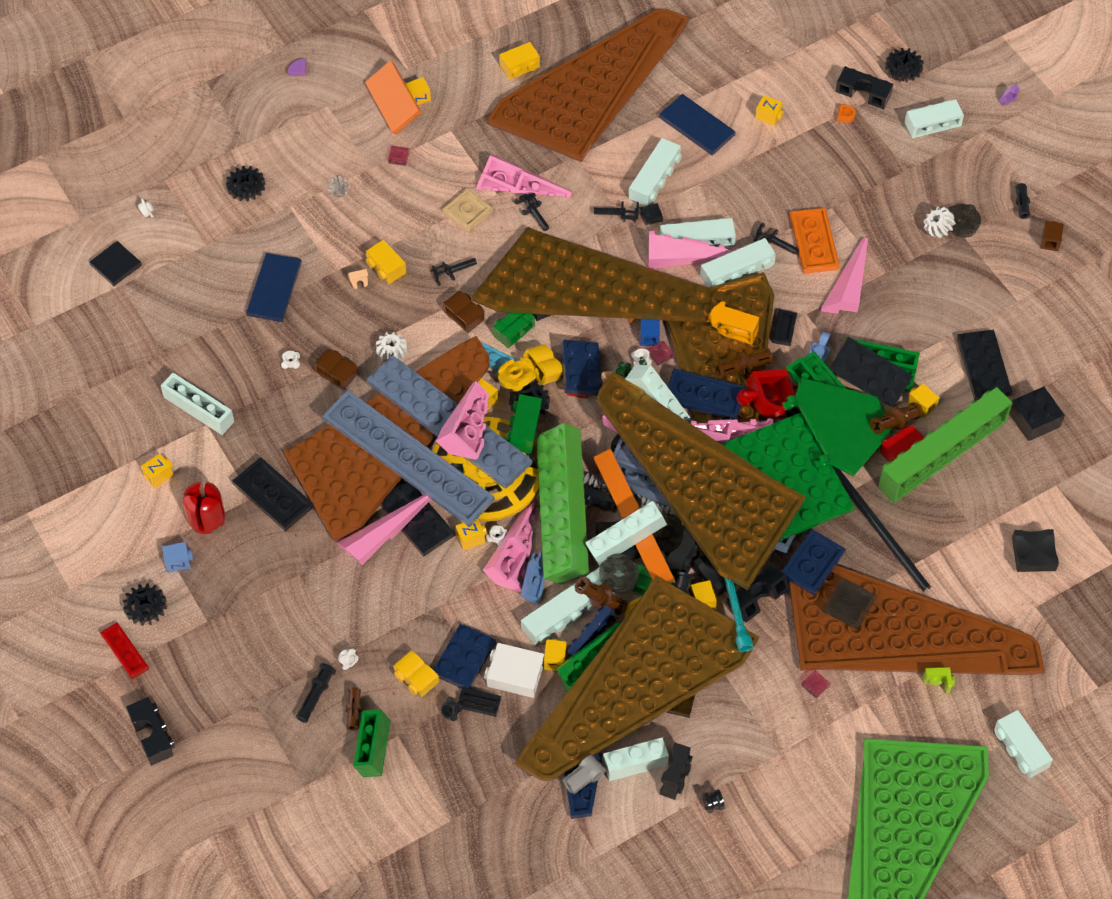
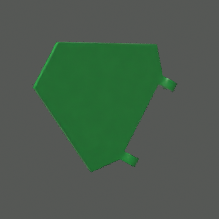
(839, 423)

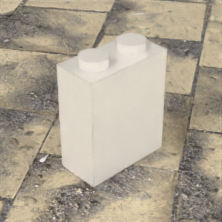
(514, 670)

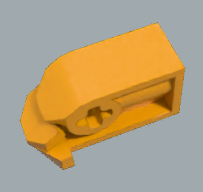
(734, 323)

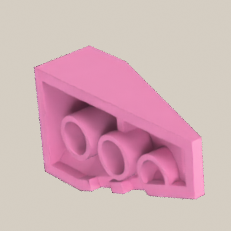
(466, 424)

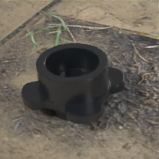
(450, 713)

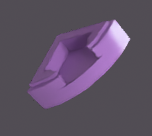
(298, 68)
(1009, 95)

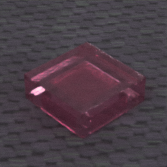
(398, 155)
(660, 353)
(815, 684)

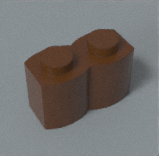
(464, 311)
(335, 368)

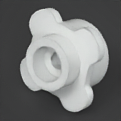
(146, 208)
(641, 353)
(290, 355)
(496, 529)
(348, 658)

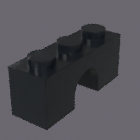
(853, 80)
(766, 584)
(157, 745)

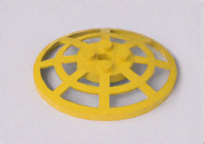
(484, 480)

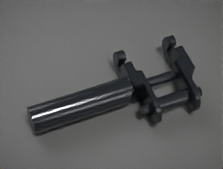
(532, 208)
(618, 211)
(772, 239)
(451, 269)

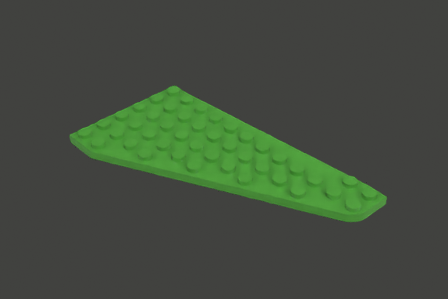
(911, 814)

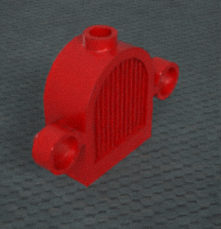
(768, 392)

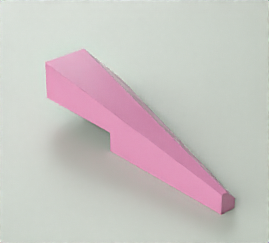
(506, 176)
(670, 252)
(847, 289)
(729, 429)
(369, 539)
(509, 560)

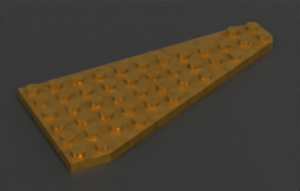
(568, 279)
(701, 345)
(717, 495)
(649, 665)

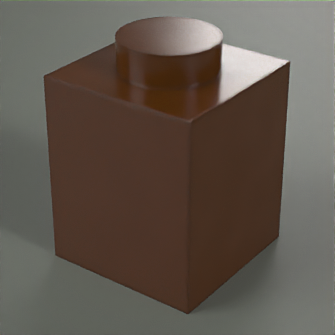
(1052, 235)

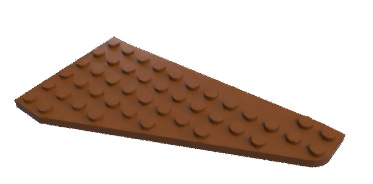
(584, 95)
(347, 480)
(906, 634)

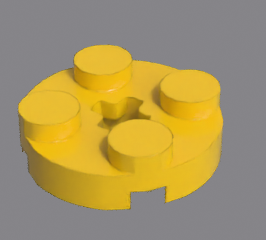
(524, 374)

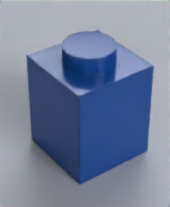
(649, 332)

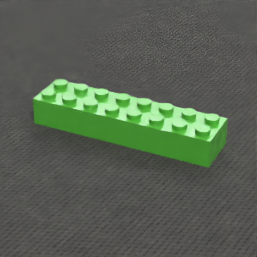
(944, 444)
(562, 504)

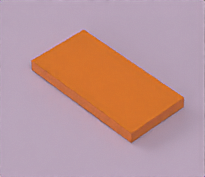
(393, 97)
(814, 240)

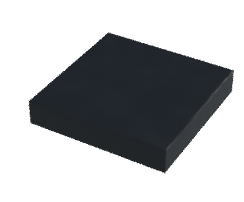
(115, 263)

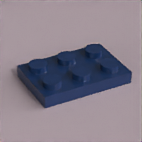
(581, 367)
(813, 562)
(464, 656)

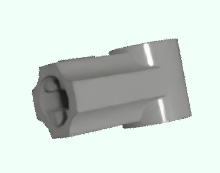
(588, 771)

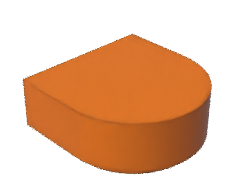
(846, 113)

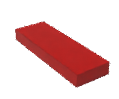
(124, 650)

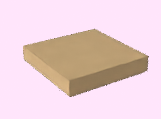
(467, 210)

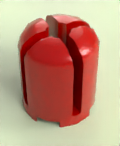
(203, 507)

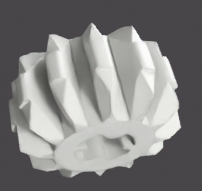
(939, 222)
(391, 345)

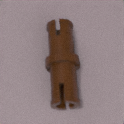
(353, 697)

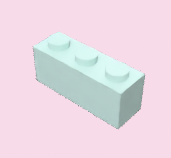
(934, 118)
(1023, 744)
(635, 759)

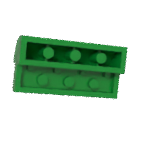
(902, 358)
(814, 369)
(574, 666)

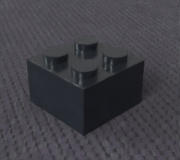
(1036, 413)

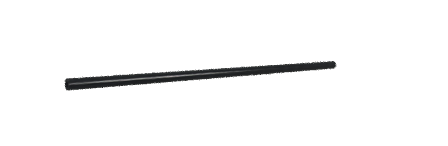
(878, 526)

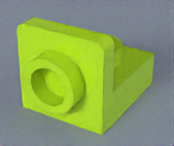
(937, 676)

